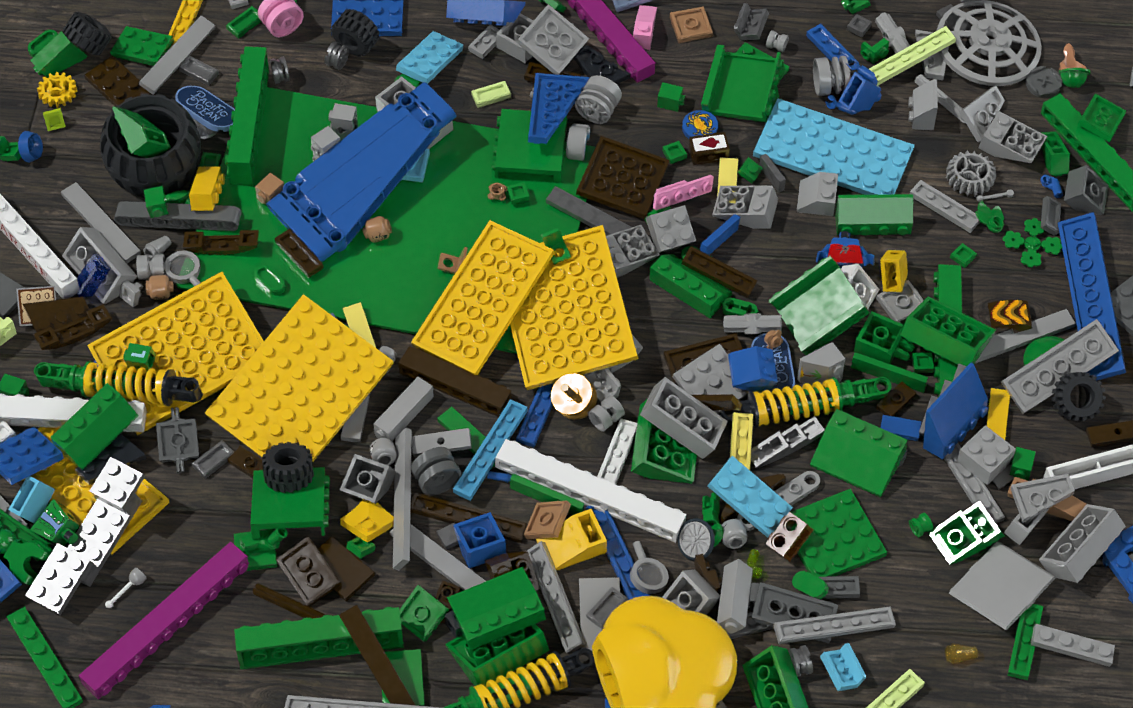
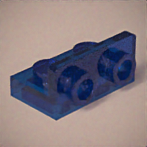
(92, 276)

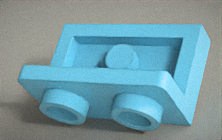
(843, 668)

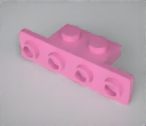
(682, 191)

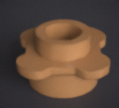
(497, 187)
(773, 339)

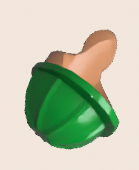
(1072, 72)

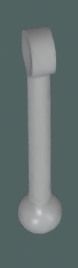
(1009, 193)

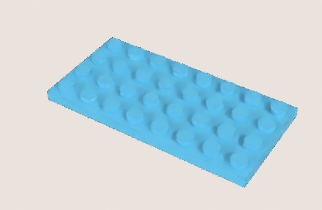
(821, 143)

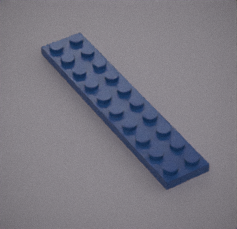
(1090, 285)

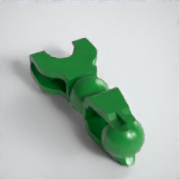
(19, 554)

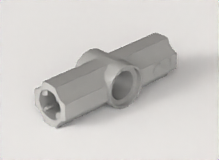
(890, 31)
(752, 323)

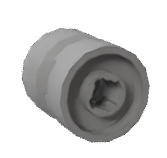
(150, 266)
(606, 413)

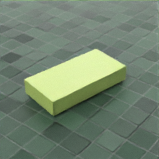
(491, 94)

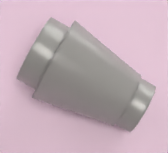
(157, 246)

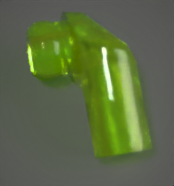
(752, 561)

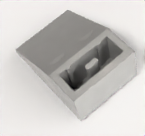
(1011, 139)
(753, 204)
(630, 249)

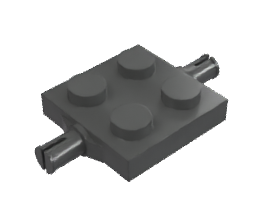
(177, 440)

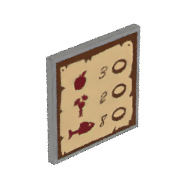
(31, 295)

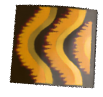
(1010, 314)

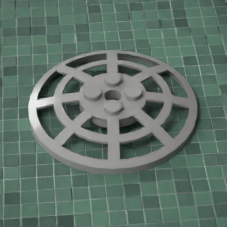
(990, 47)

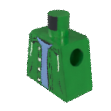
(57, 524)

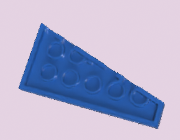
(551, 102)

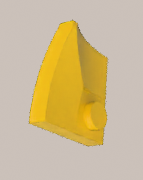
(368, 520)

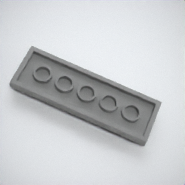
(1075, 354)

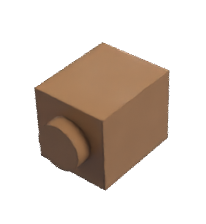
(268, 188)

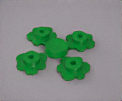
(1032, 244)

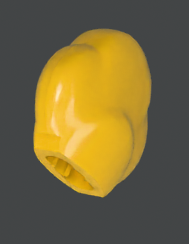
(663, 656)

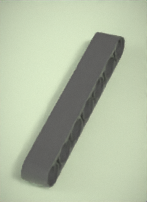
(180, 217)

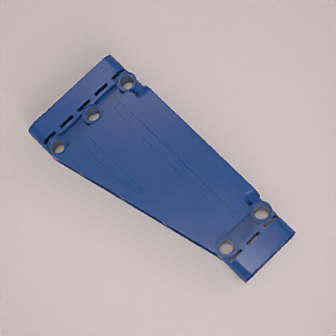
(359, 172)

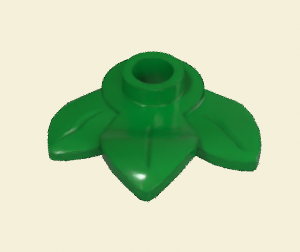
(991, 218)

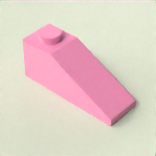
(644, 26)

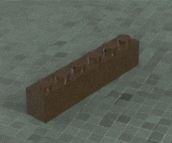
(455, 381)

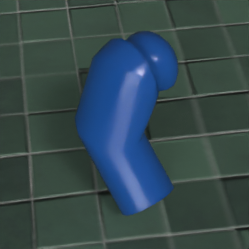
(1052, 184)

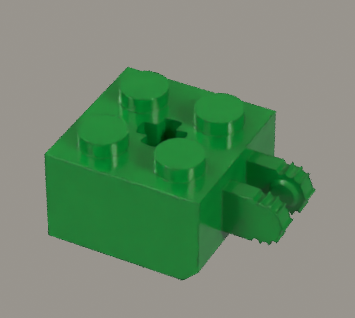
(882, 339)

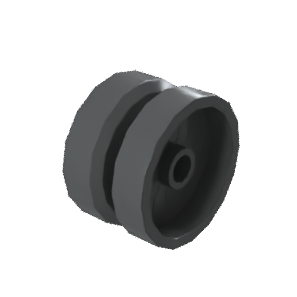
(436, 471)

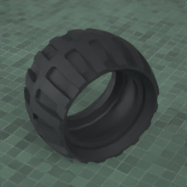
(167, 170)

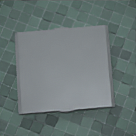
(1002, 585)

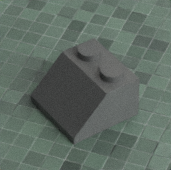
(1086, 191)
(367, 479)

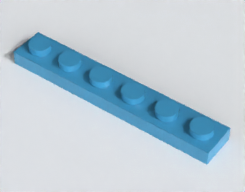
(487, 452)

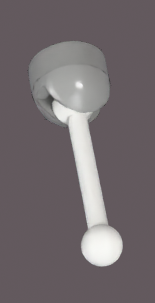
(136, 578)

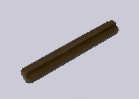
(286, 602)

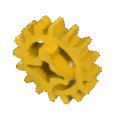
(57, 89)

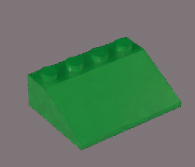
(947, 332)
(859, 453)
(661, 456)
(497, 608)
(499, 655)

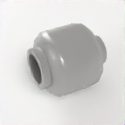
(383, 451)
(734, 533)

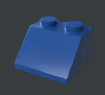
(753, 369)
(479, 539)

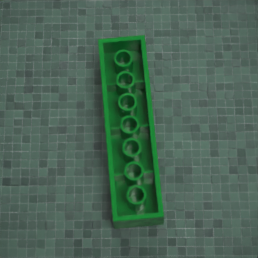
(247, 116)
(312, 638)

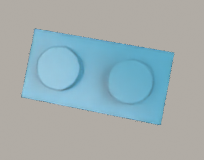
(31, 499)

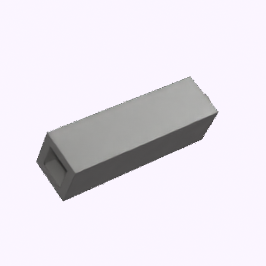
(403, 409)
(734, 596)

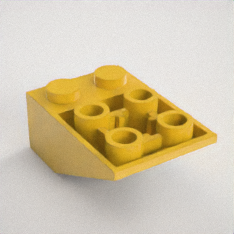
(577, 541)

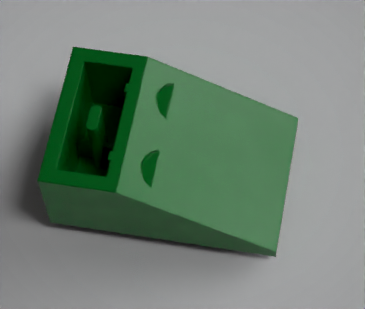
(141, 135)

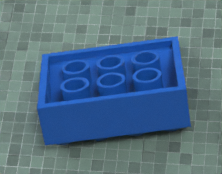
(955, 413)

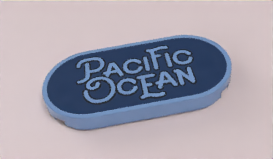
(205, 107)
(782, 360)

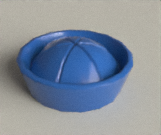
(30, 146)

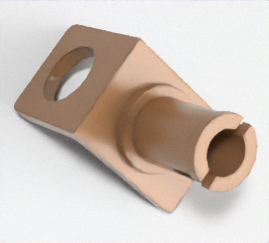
(457, 261)

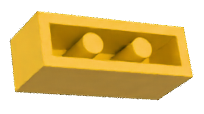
(206, 188)

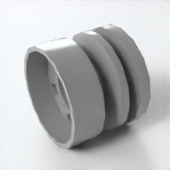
(828, 76)
(598, 99)

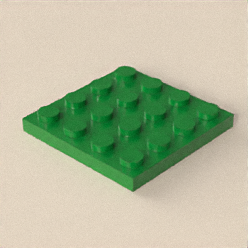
(840, 536)

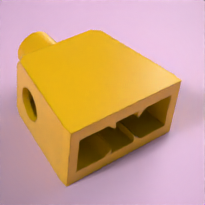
(894, 264)

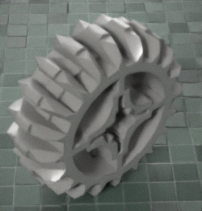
(972, 168)

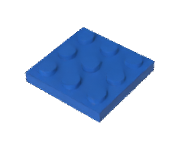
(27, 455)

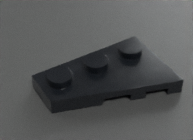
(594, 64)
(119, 449)

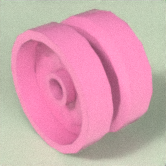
(280, 16)

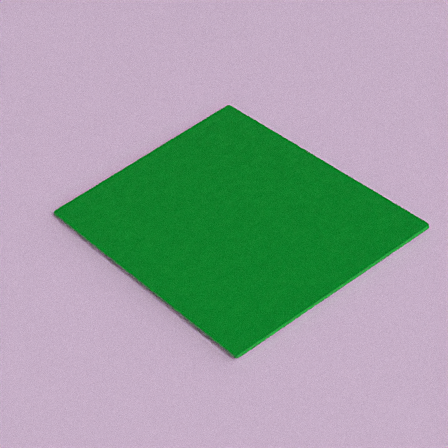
(399, 275)

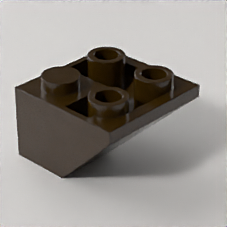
(510, 561)

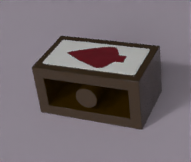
(708, 148)

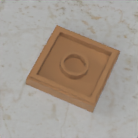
(691, 24)
(547, 520)

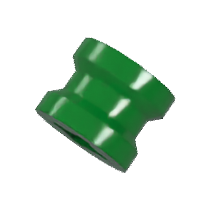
(921, 524)

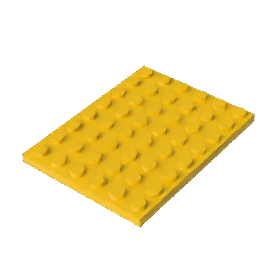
(573, 315)
(195, 334)
(300, 383)

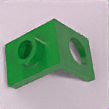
(554, 240)

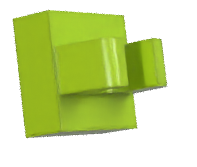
(54, 119)

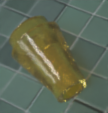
(957, 653)

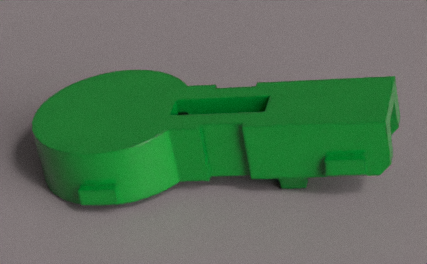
(710, 513)

